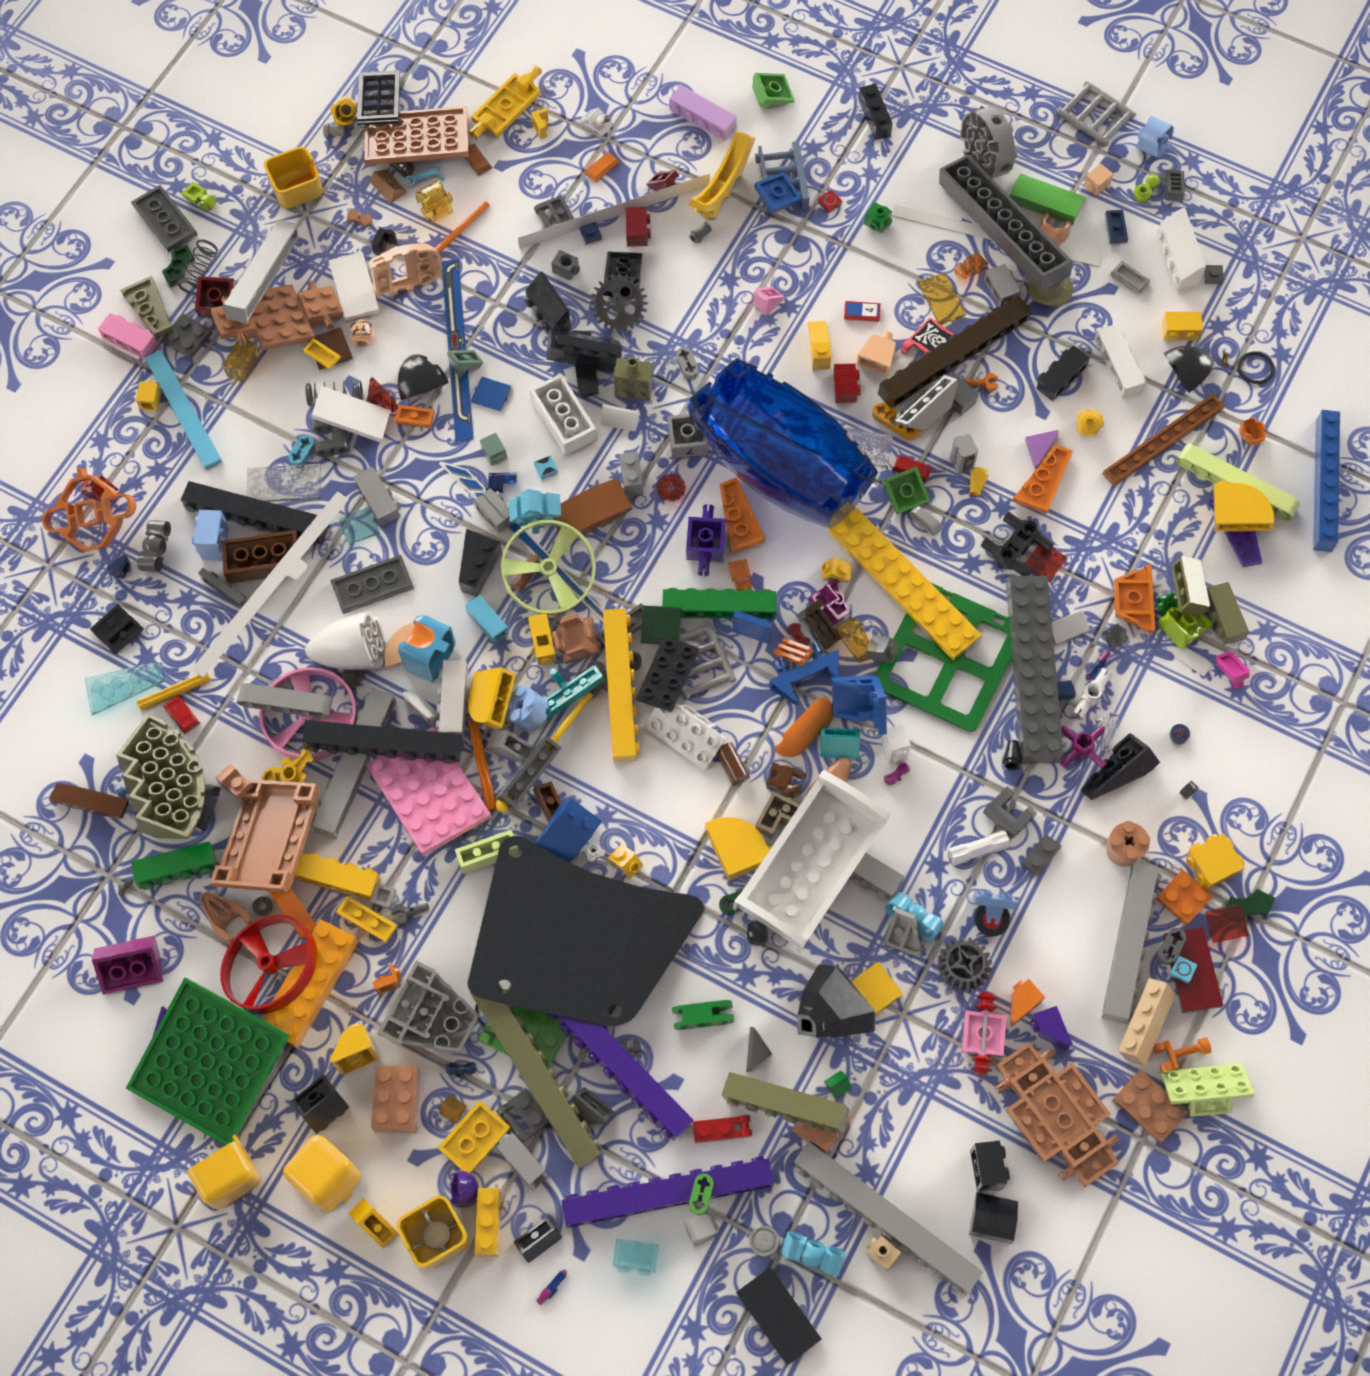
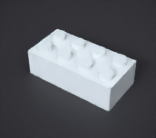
(563, 414)

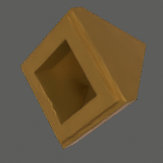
(452, 1109)

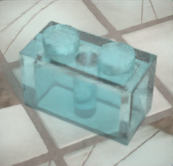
(635, 1256)

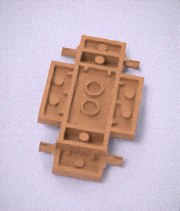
(282, 316)
(1058, 1113)

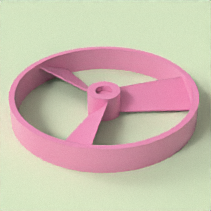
(301, 682)

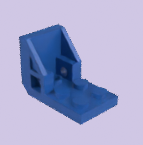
(860, 700)

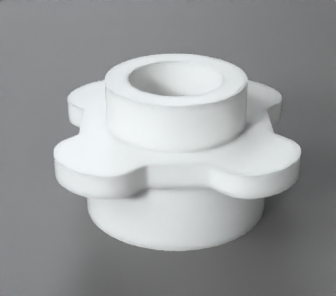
(592, 856)

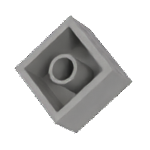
(685, 438)

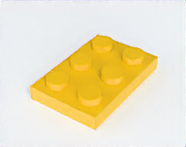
(474, 1137)

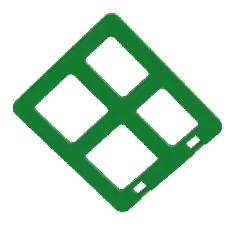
(990, 675)

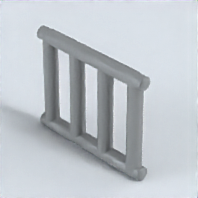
(1091, 131)
(722, 660)

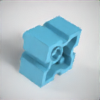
(534, 507)

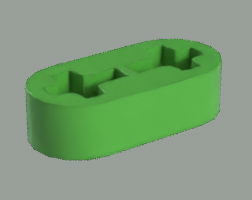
(696, 1193)

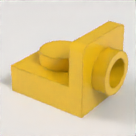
(539, 123)

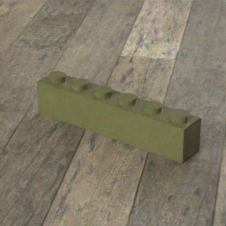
(785, 1103)

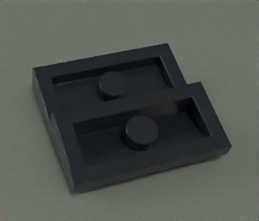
(116, 629)

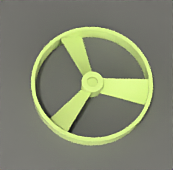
(548, 567)

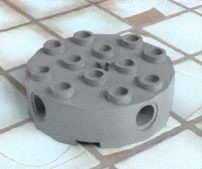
(989, 140)

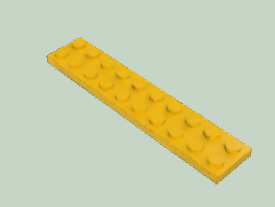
(905, 584)

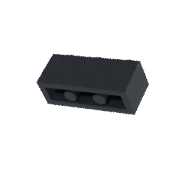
(875, 111)
(1062, 372)

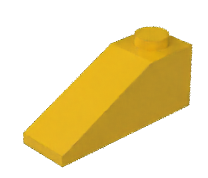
(819, 345)

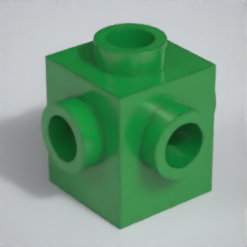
(878, 217)

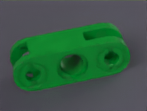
(703, 1014)

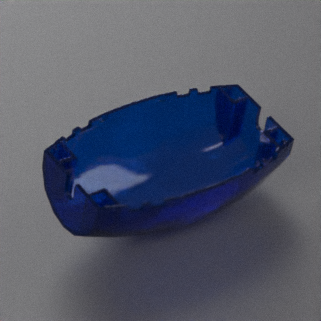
(782, 444)

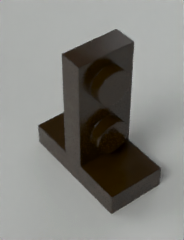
(819, 624)

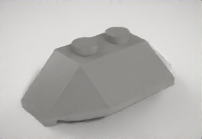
(928, 404)

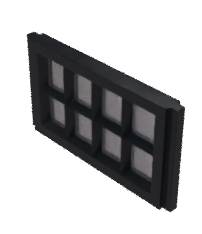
(378, 98)

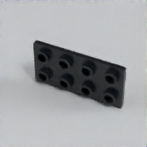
(667, 674)

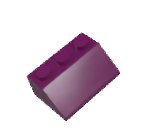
(127, 964)

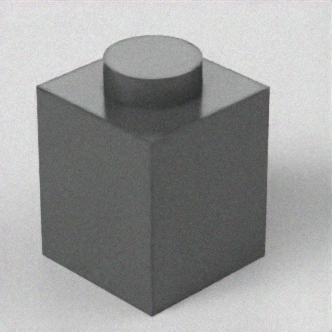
(882, 649)

